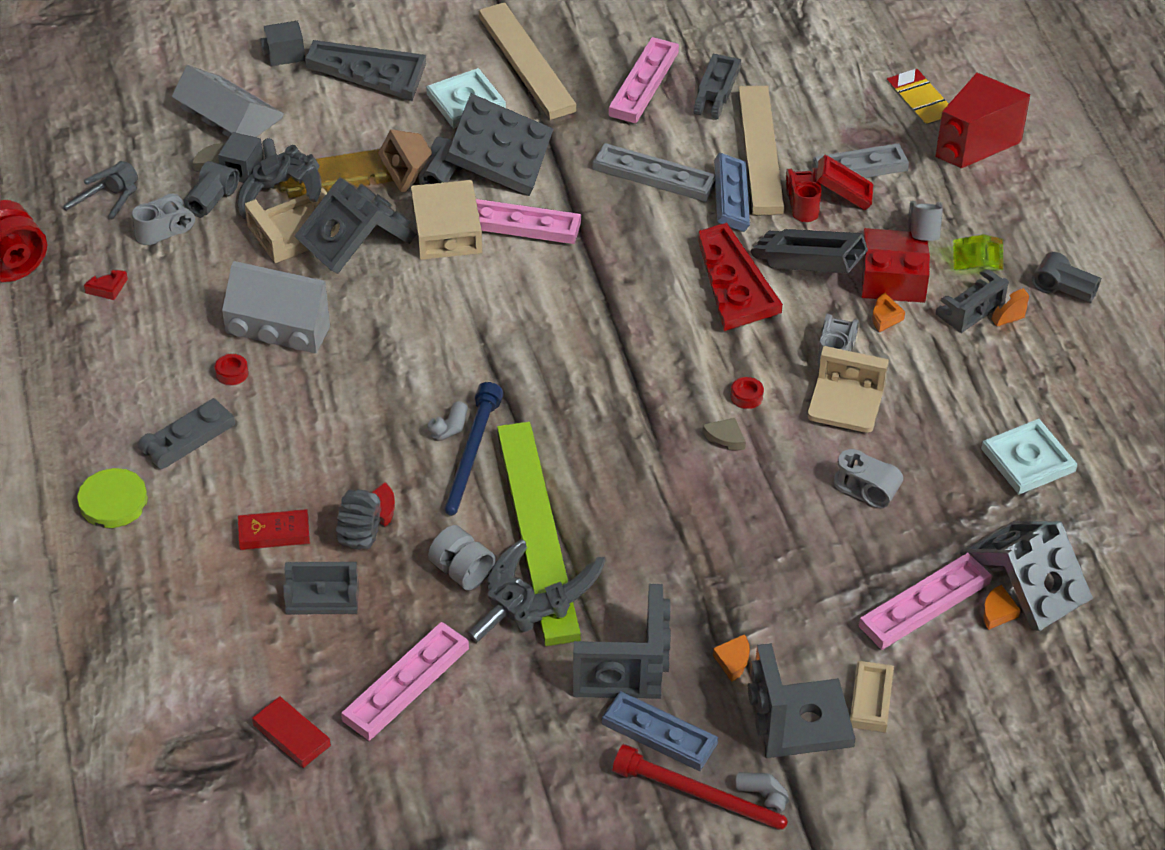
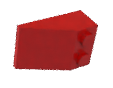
(895, 266)

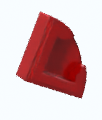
(107, 285)
(387, 503)

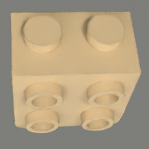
(848, 389)

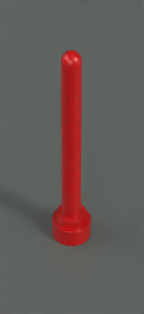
(631, 762)

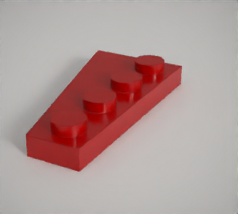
(735, 279)

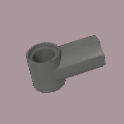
(437, 168)
(213, 183)
(1058, 274)

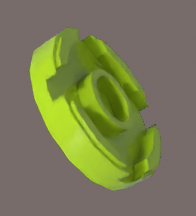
(112, 497)

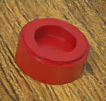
(231, 369)
(747, 392)

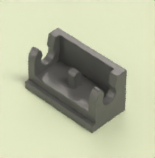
(974, 302)
(321, 588)

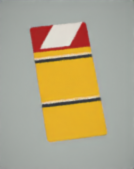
(919, 95)

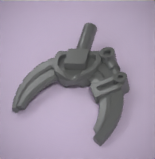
(280, 168)
(518, 600)

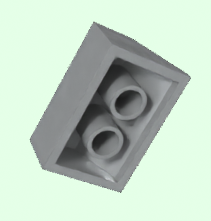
(224, 103)
(276, 307)

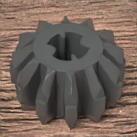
(358, 519)

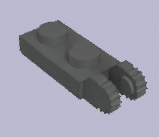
(717, 83)

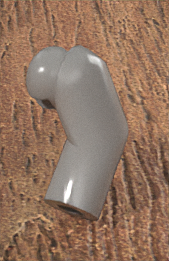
(443, 429)
(767, 785)

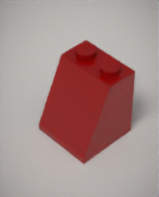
(981, 121)

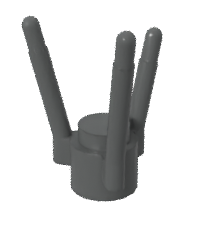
(118, 178)

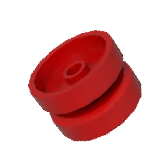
(21, 242)

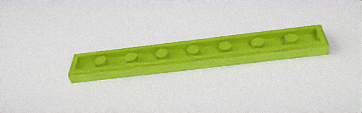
(536, 525)

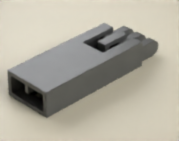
(811, 250)

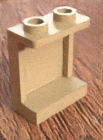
(446, 219)
(279, 224)

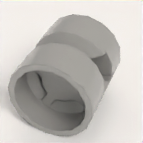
(461, 557)

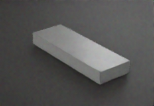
(872, 161)

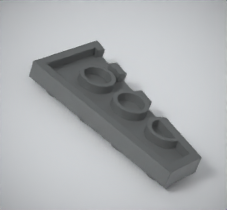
(372, 67)

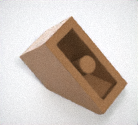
(404, 157)

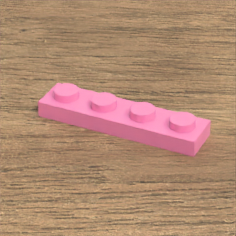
(643, 80)
(528, 221)
(924, 601)
(405, 681)

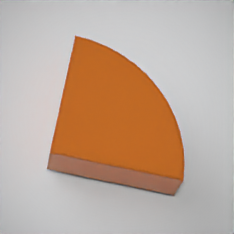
(1012, 310)
(886, 313)
(999, 608)
(733, 656)

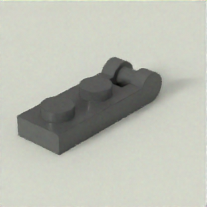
(186, 433)

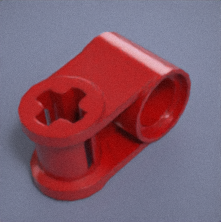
(803, 194)

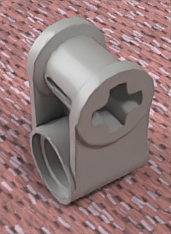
(159, 219)
(925, 220)
(837, 334)
(868, 480)

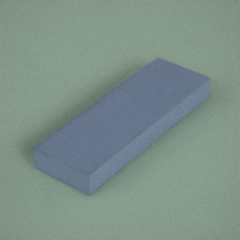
(731, 192)
(660, 730)

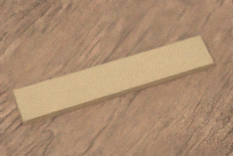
(527, 61)
(760, 150)

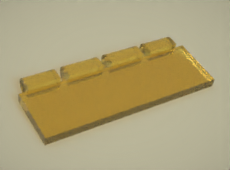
(352, 167)

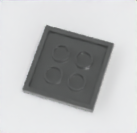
(499, 144)

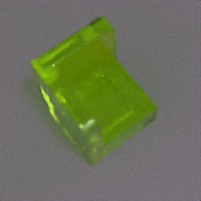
(978, 252)

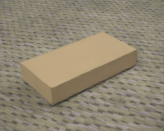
(871, 696)

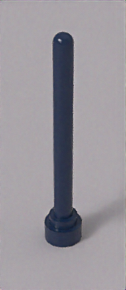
(487, 400)

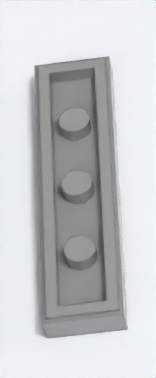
(654, 172)

